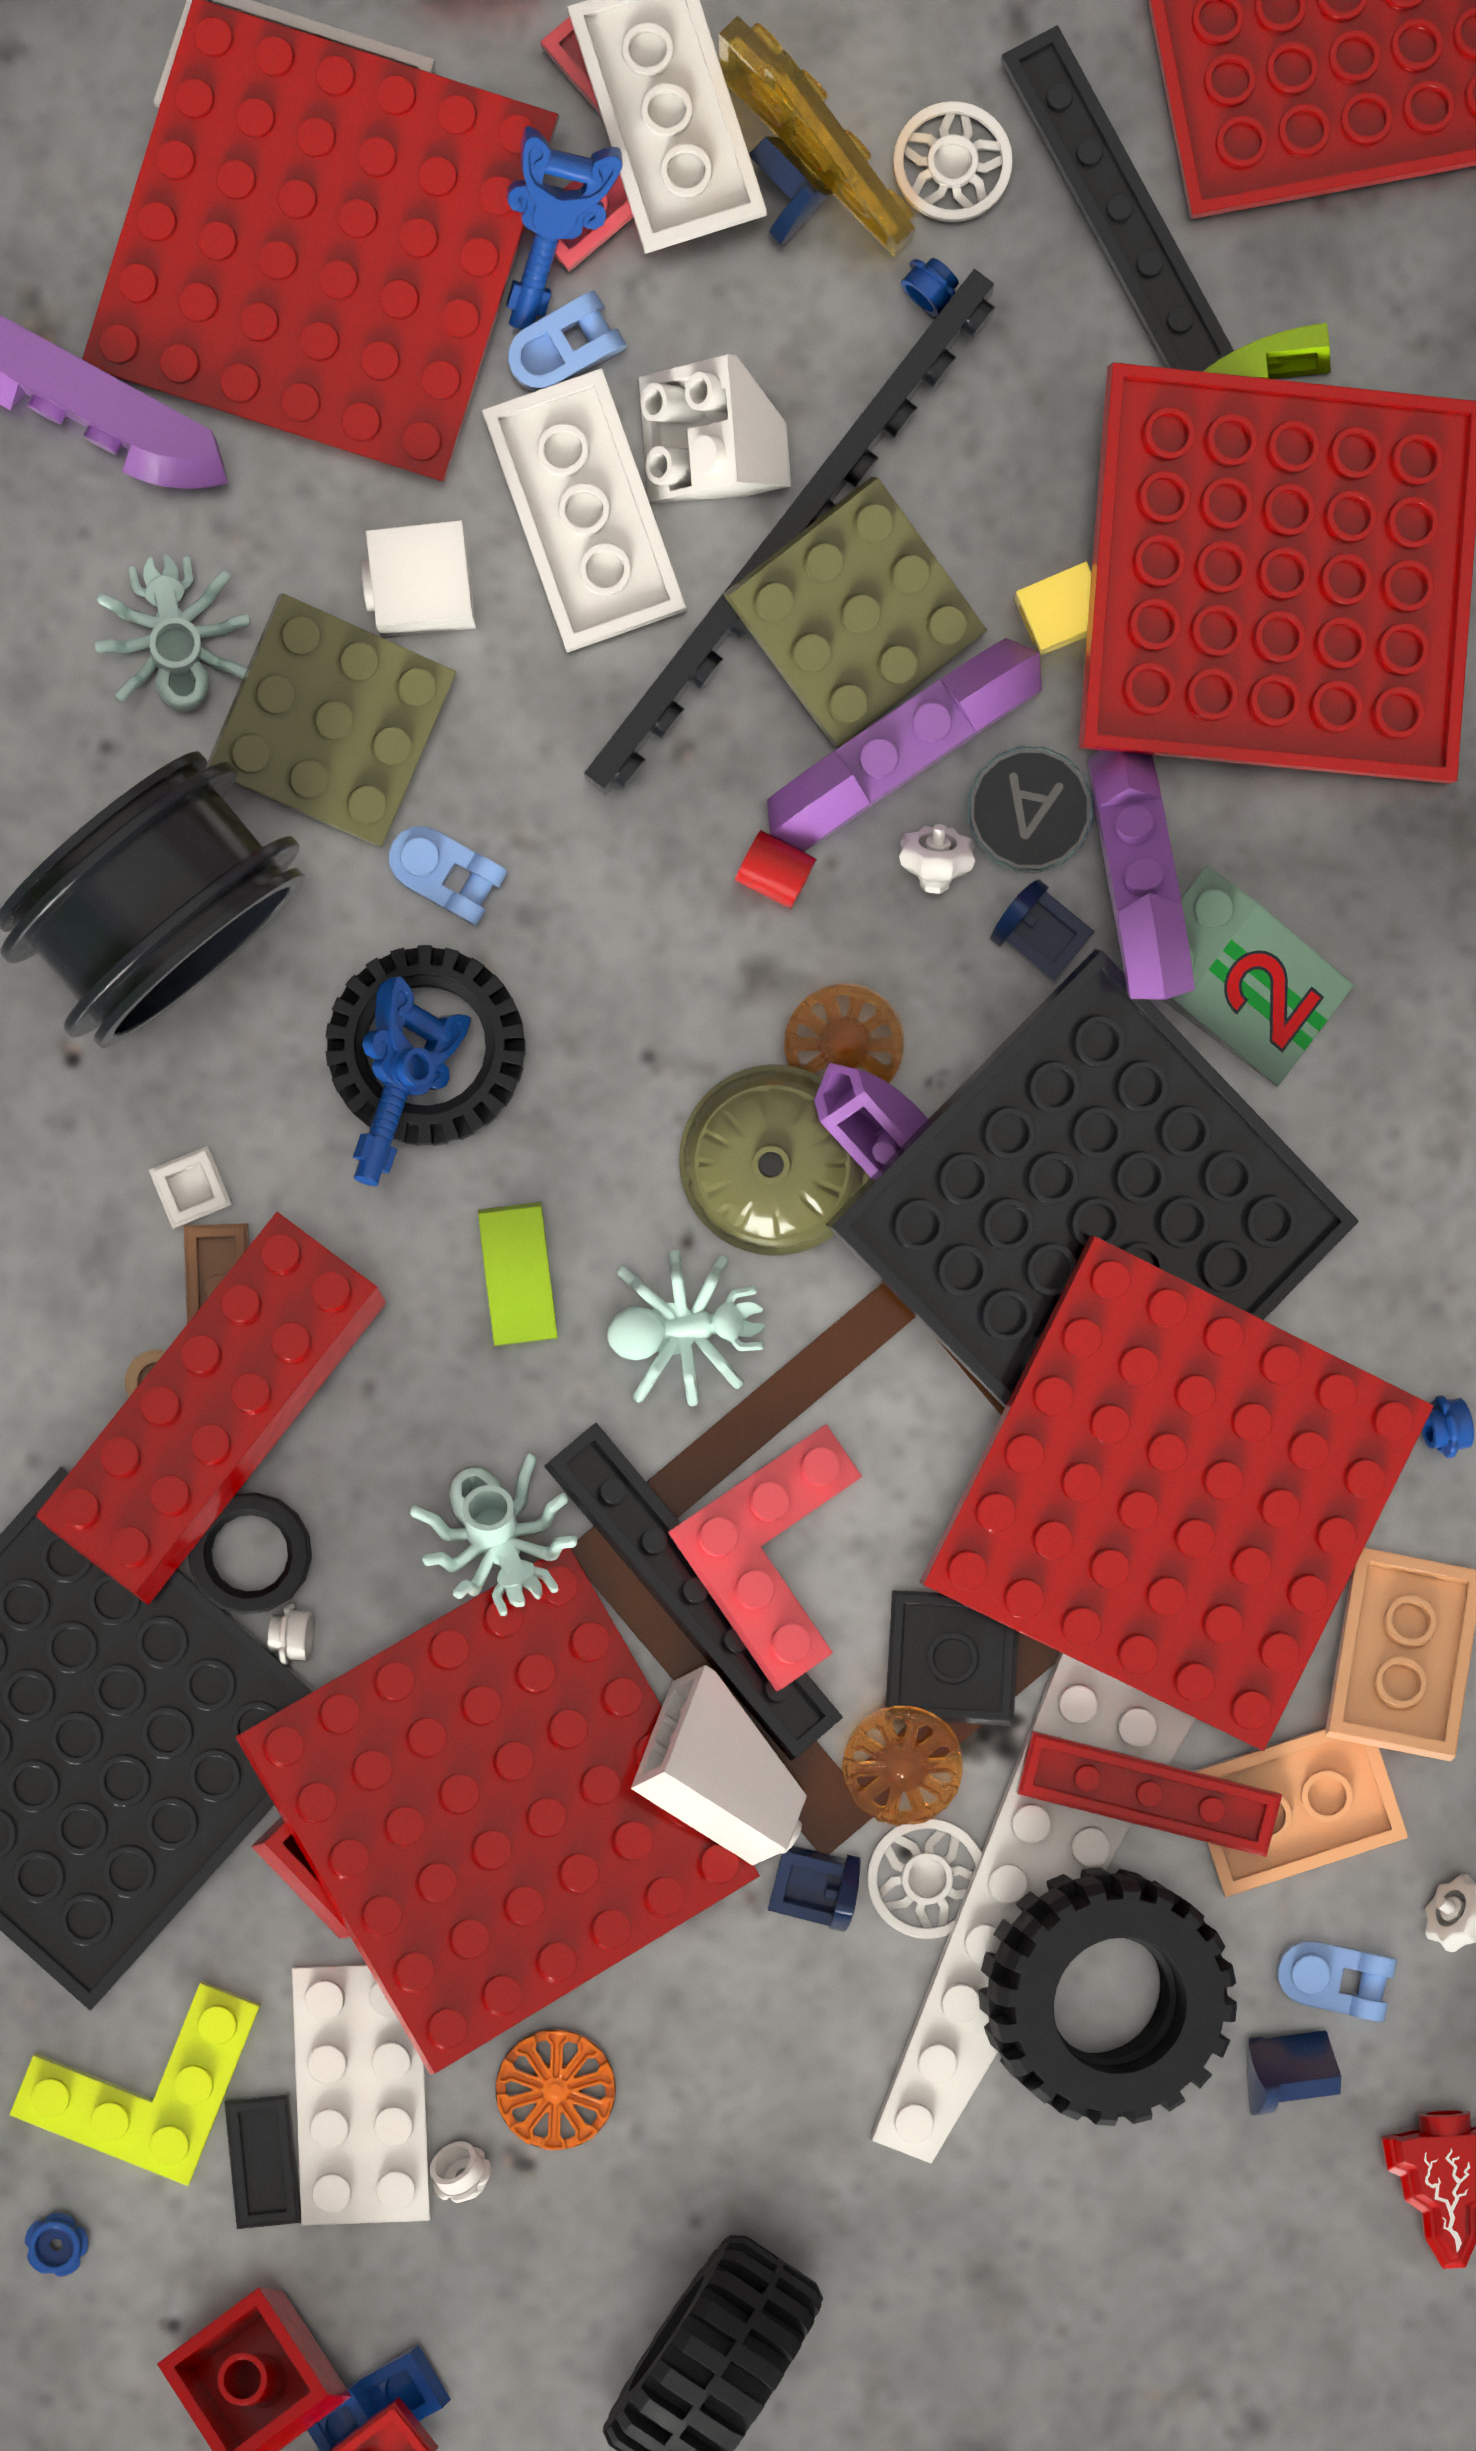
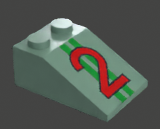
(1253, 979)

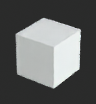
(419, 579)

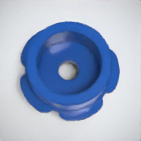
(930, 285)
(1449, 1426)
(47, 2260)

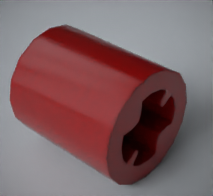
(775, 869)

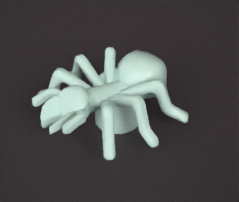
(174, 639)
(674, 1328)
(492, 1529)

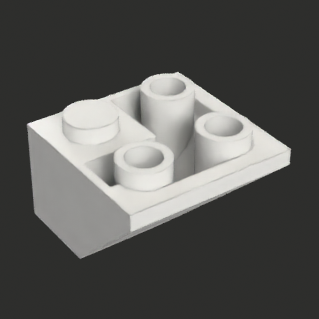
(710, 433)

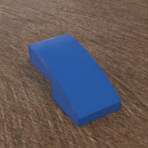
(403, 2376)

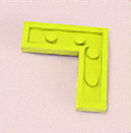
(147, 2132)

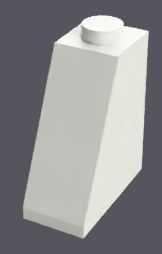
(719, 1771)

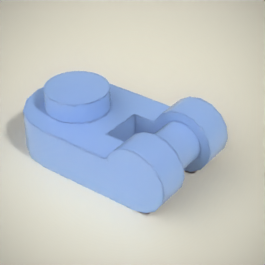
(543, 355)
(425, 858)
(1313, 1973)

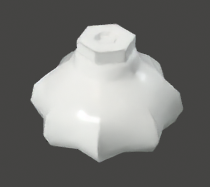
(937, 856)
(1453, 1914)

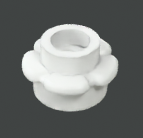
(291, 1634)
(460, 2171)

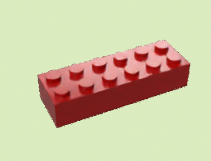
(212, 1408)

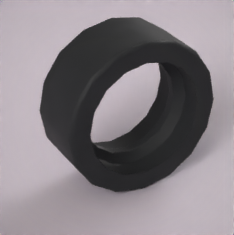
(287, 1584)

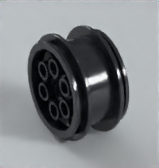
(149, 898)

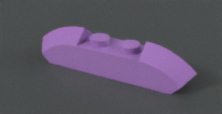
(160, 441)
(904, 743)
(1141, 875)
(866, 1115)

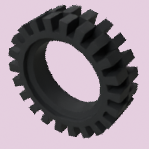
(472, 983)

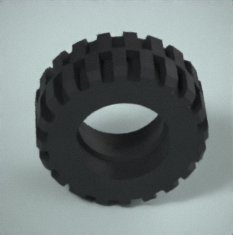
(1170, 2046)
(716, 2354)

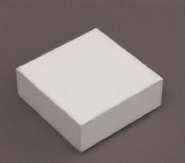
(190, 1187)

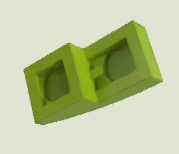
(1280, 355)
(517, 1273)

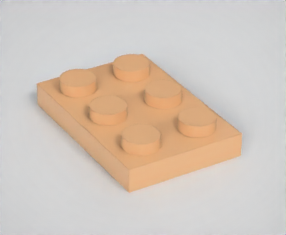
(1404, 1655)
(1329, 1809)

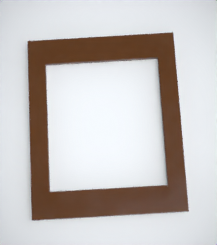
(829, 1810)

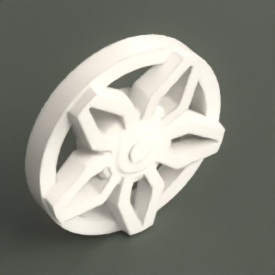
(952, 161)
(924, 1876)

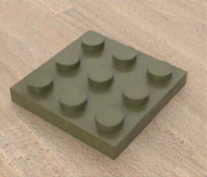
(855, 611)
(331, 719)

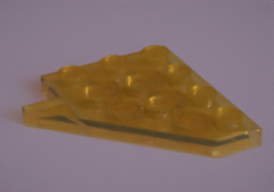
(795, 111)

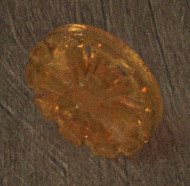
(845, 1038)
(902, 1765)

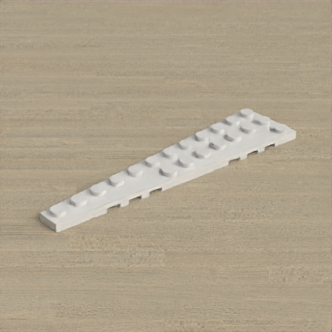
(1022, 1851)

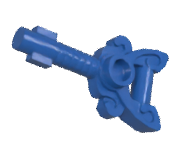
(554, 212)
(402, 1068)

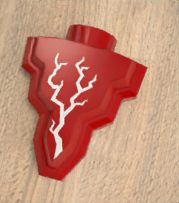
(1439, 2180)

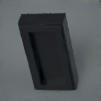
(263, 2160)

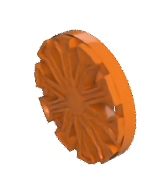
(555, 2089)

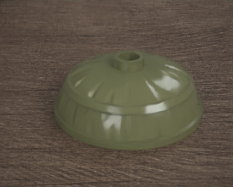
(721, 1152)

